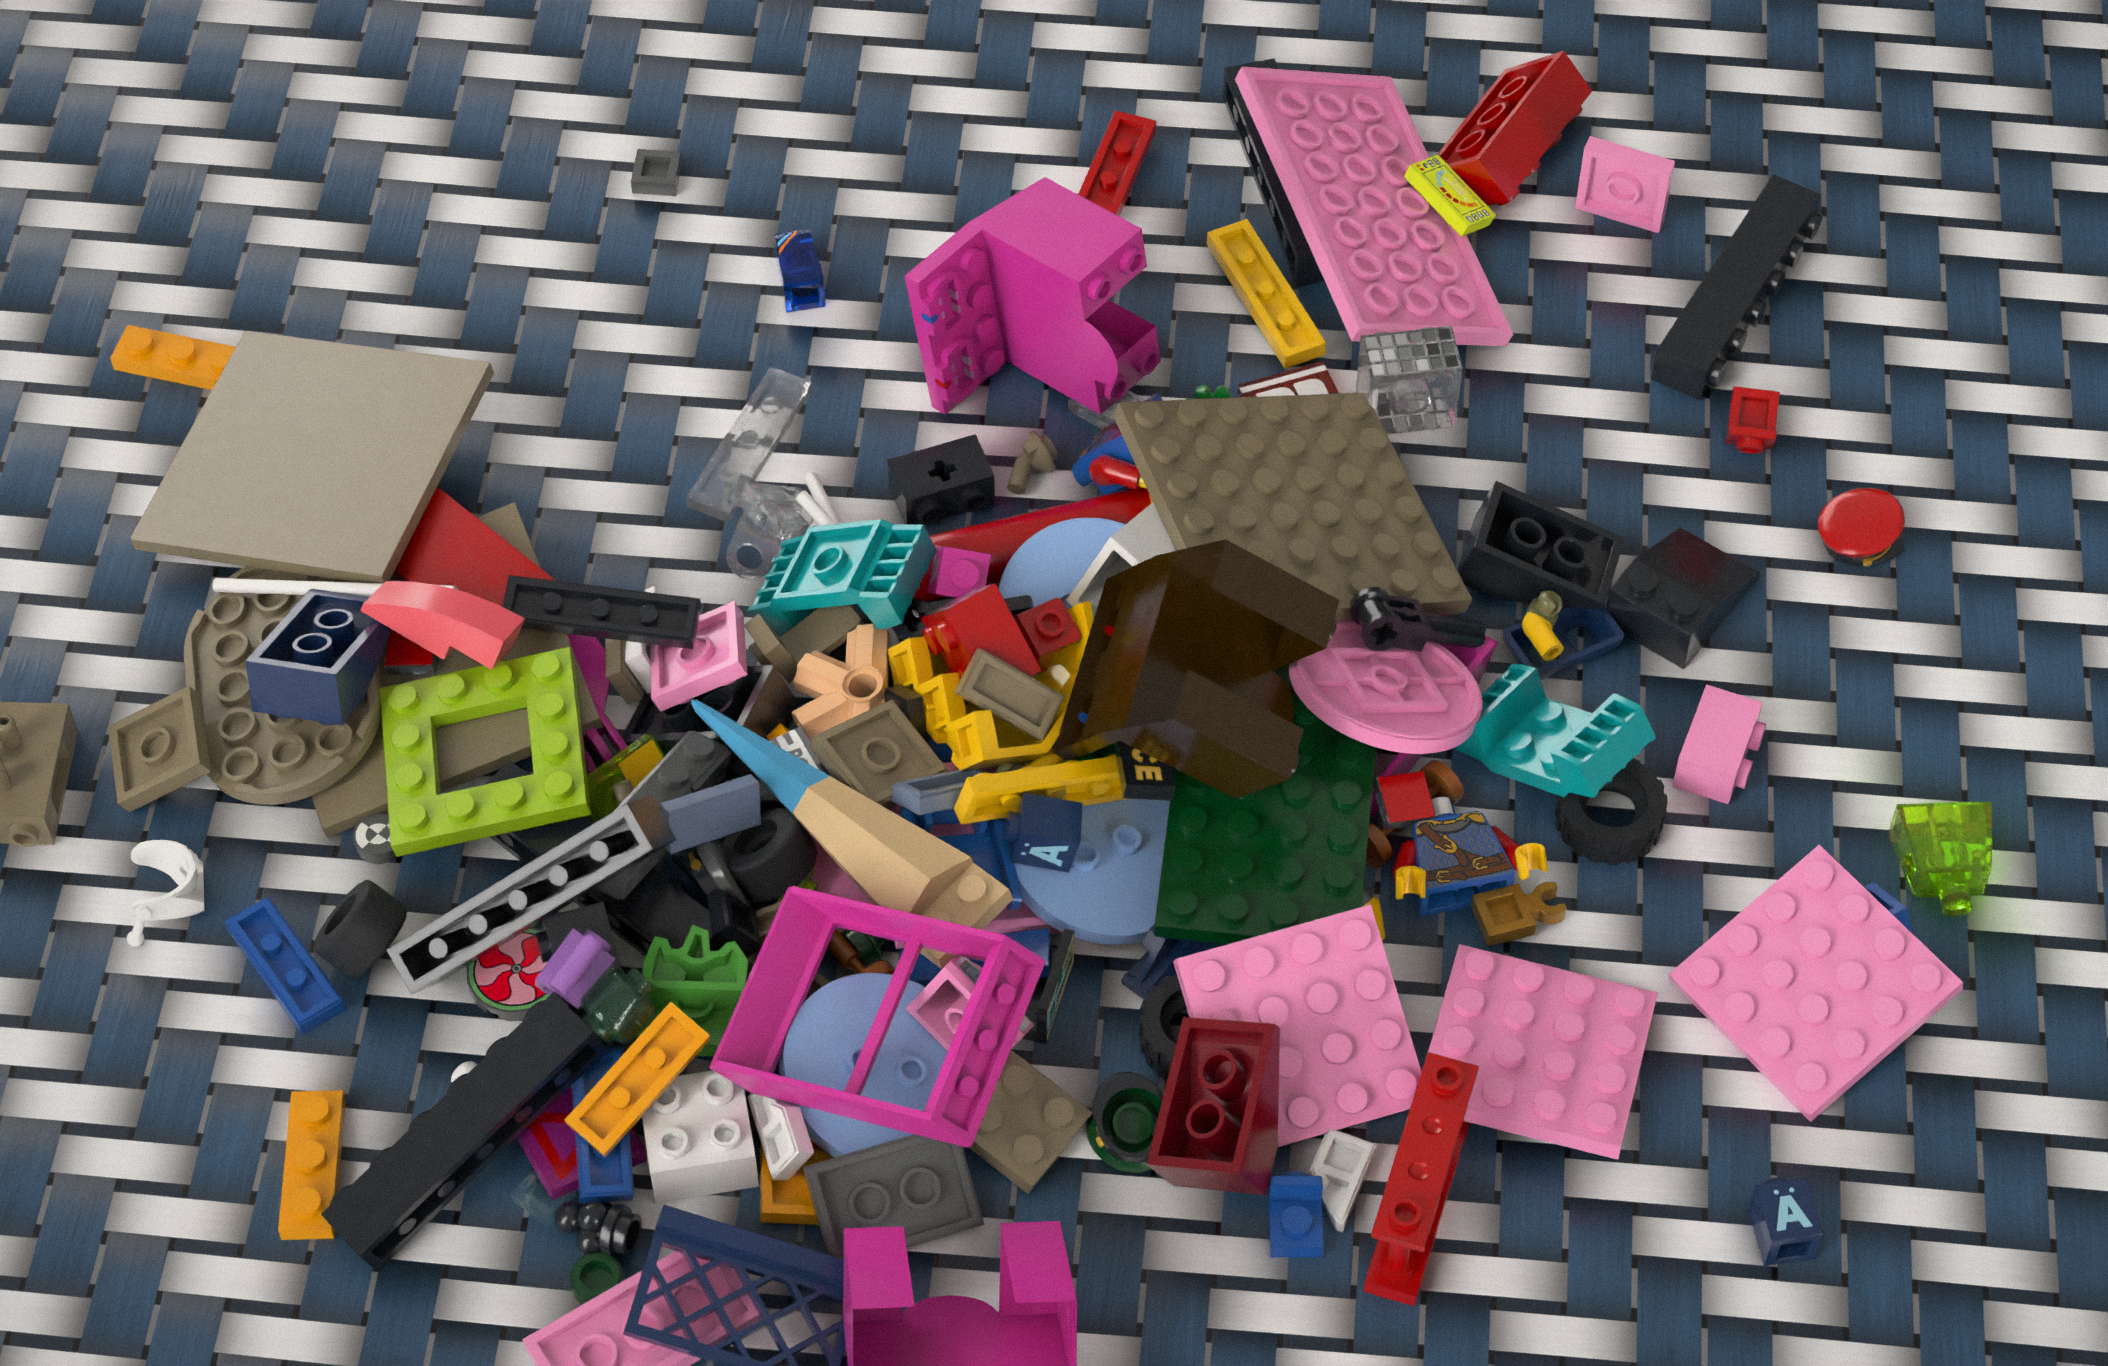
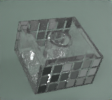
(1411, 378)

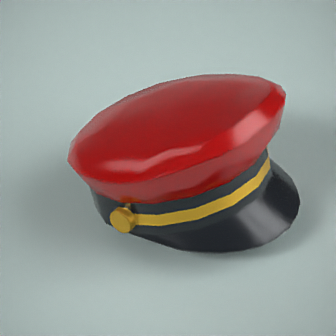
(1862, 527)

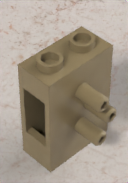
(34, 770)

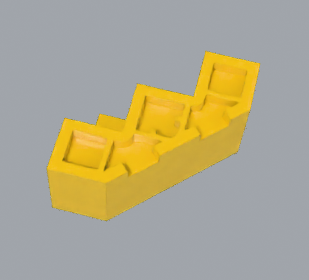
(969, 731)

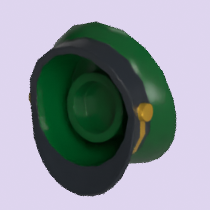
(1124, 1121)

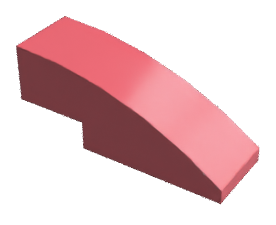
(445, 620)

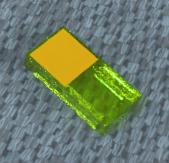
(631, 763)

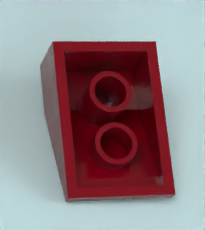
(1220, 1107)

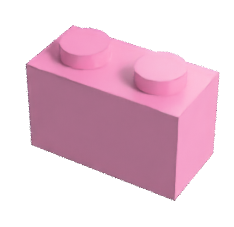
(1718, 744)

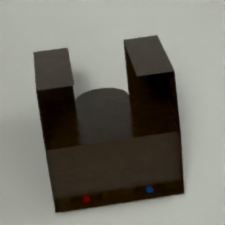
(1188, 664)

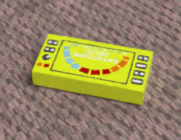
(1449, 195)

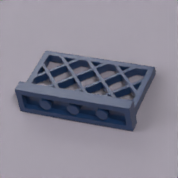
(745, 1253)

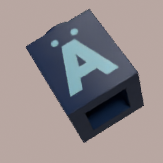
(1044, 832)
(1785, 1221)

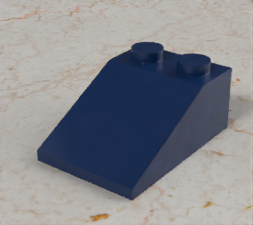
(317, 659)

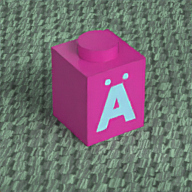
(957, 571)

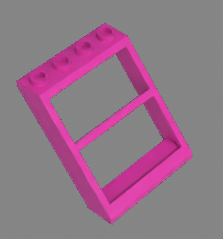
(785, 975)

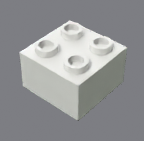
(699, 1138)

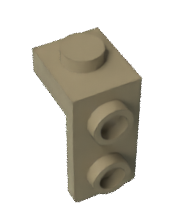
(819, 631)

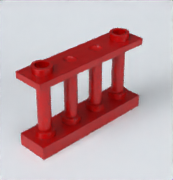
(1420, 1179)

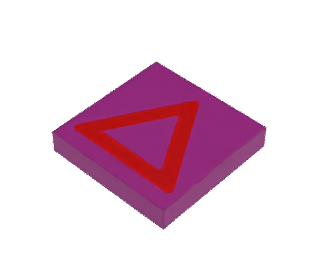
(552, 1147)

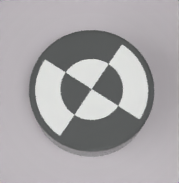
(373, 839)

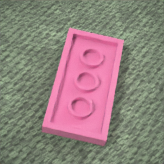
(595, 1330)

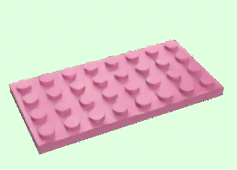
(1375, 238)

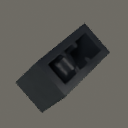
(941, 481)

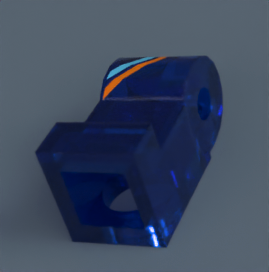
(799, 267)

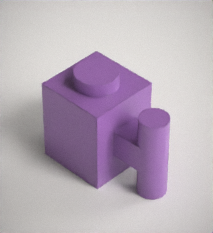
(575, 967)

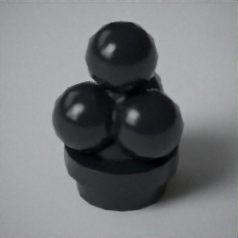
(600, 1226)

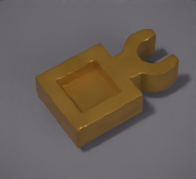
(1511, 915)

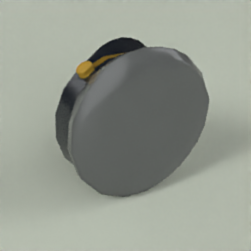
(709, 870)

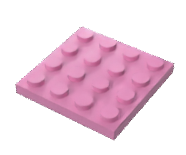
(1815, 982)
(1337, 1013)
(1549, 1048)

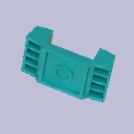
(846, 565)
(1553, 742)

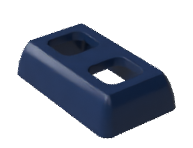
(1599, 623)

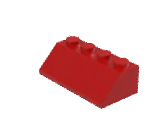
(1515, 126)

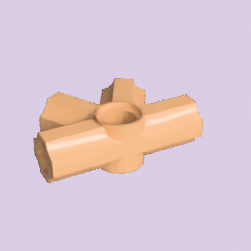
(841, 685)

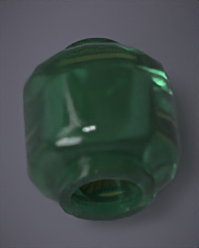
(618, 1005)

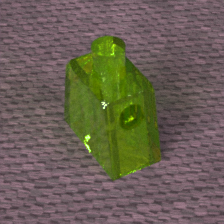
(1944, 851)

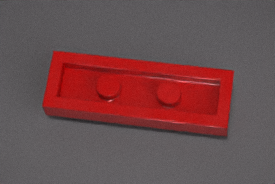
(1118, 161)

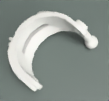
(183, 901)

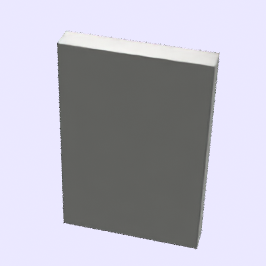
(894, 1184)

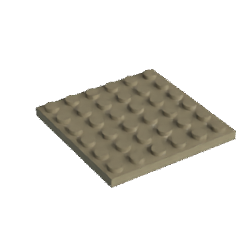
(1296, 485)

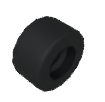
(770, 855)
(360, 929)

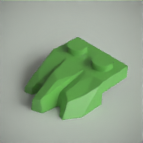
(697, 981)

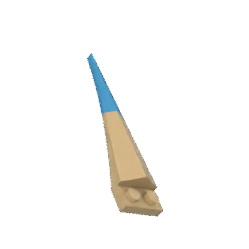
(878, 849)

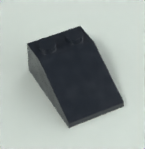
(1533, 547)
(1678, 595)
(754, 701)

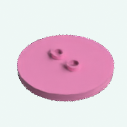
(1389, 696)

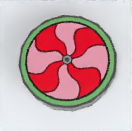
(506, 977)

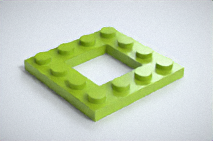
(555, 792)

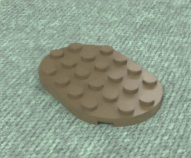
(254, 752)

